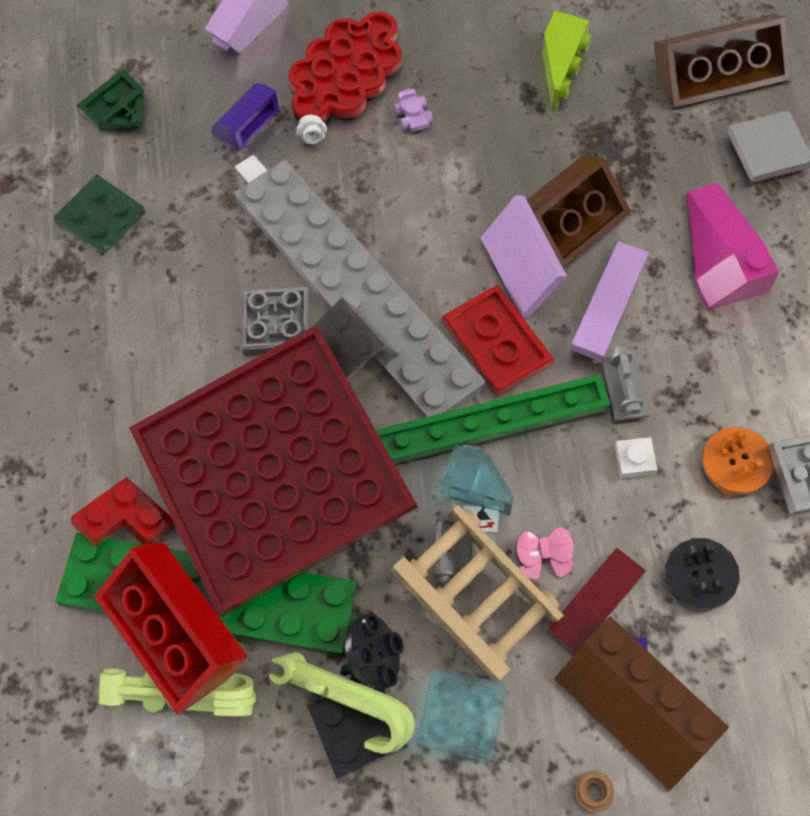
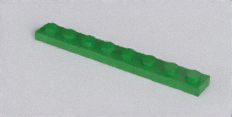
(495, 419)

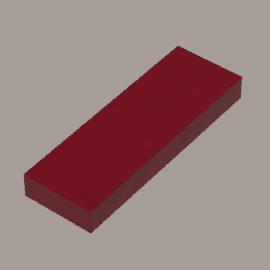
(596, 600)

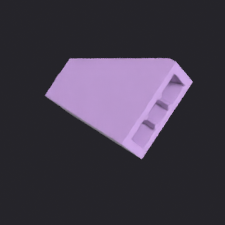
(241, 21)

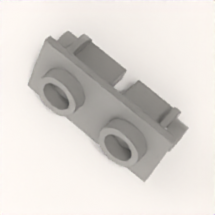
(625, 385)
(455, 557)

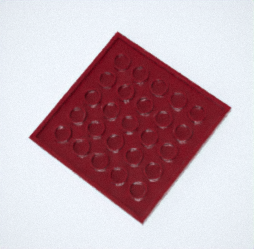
(271, 470)

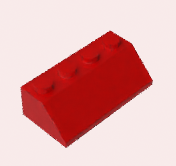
(169, 625)

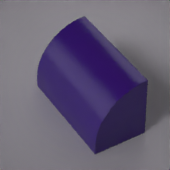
(247, 116)

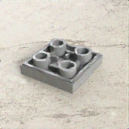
(770, 146)
(273, 317)

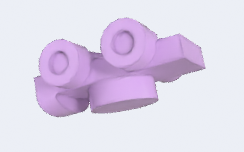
(412, 108)

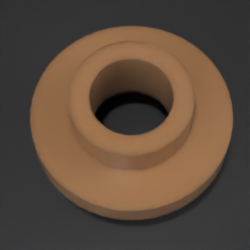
(602, 782)

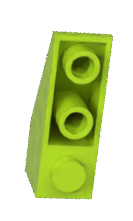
(562, 46)

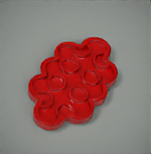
(345, 67)

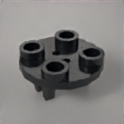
(706, 590)
(372, 652)

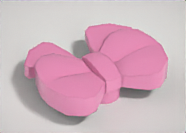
(556, 547)

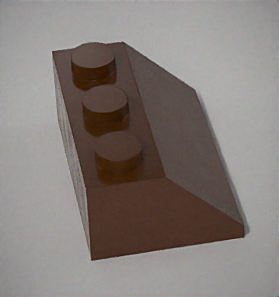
(578, 207)

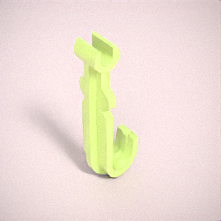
(352, 695)
(229, 699)

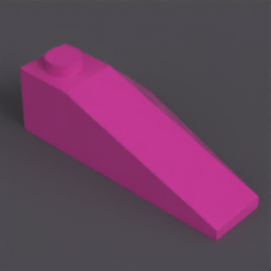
(726, 250)

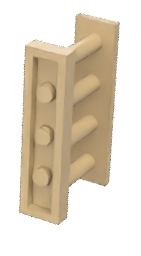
(466, 628)

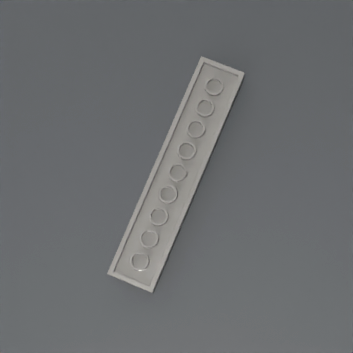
(339, 266)

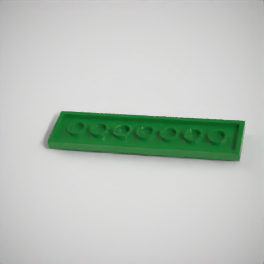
(300, 613)

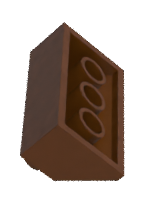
(723, 60)
(640, 703)

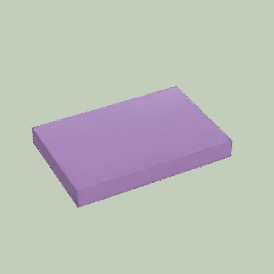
(523, 256)

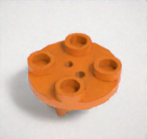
(744, 476)

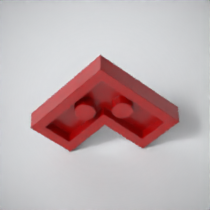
(119, 507)

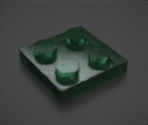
(99, 215)

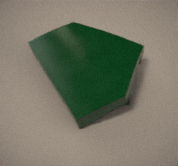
(115, 103)

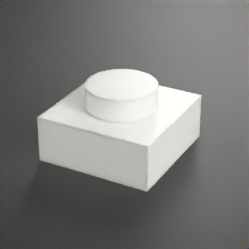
(635, 458)

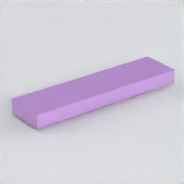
(609, 301)

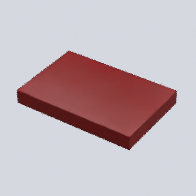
(497, 340)

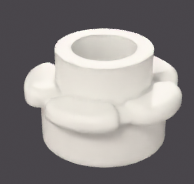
(311, 129)

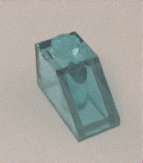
(476, 480)

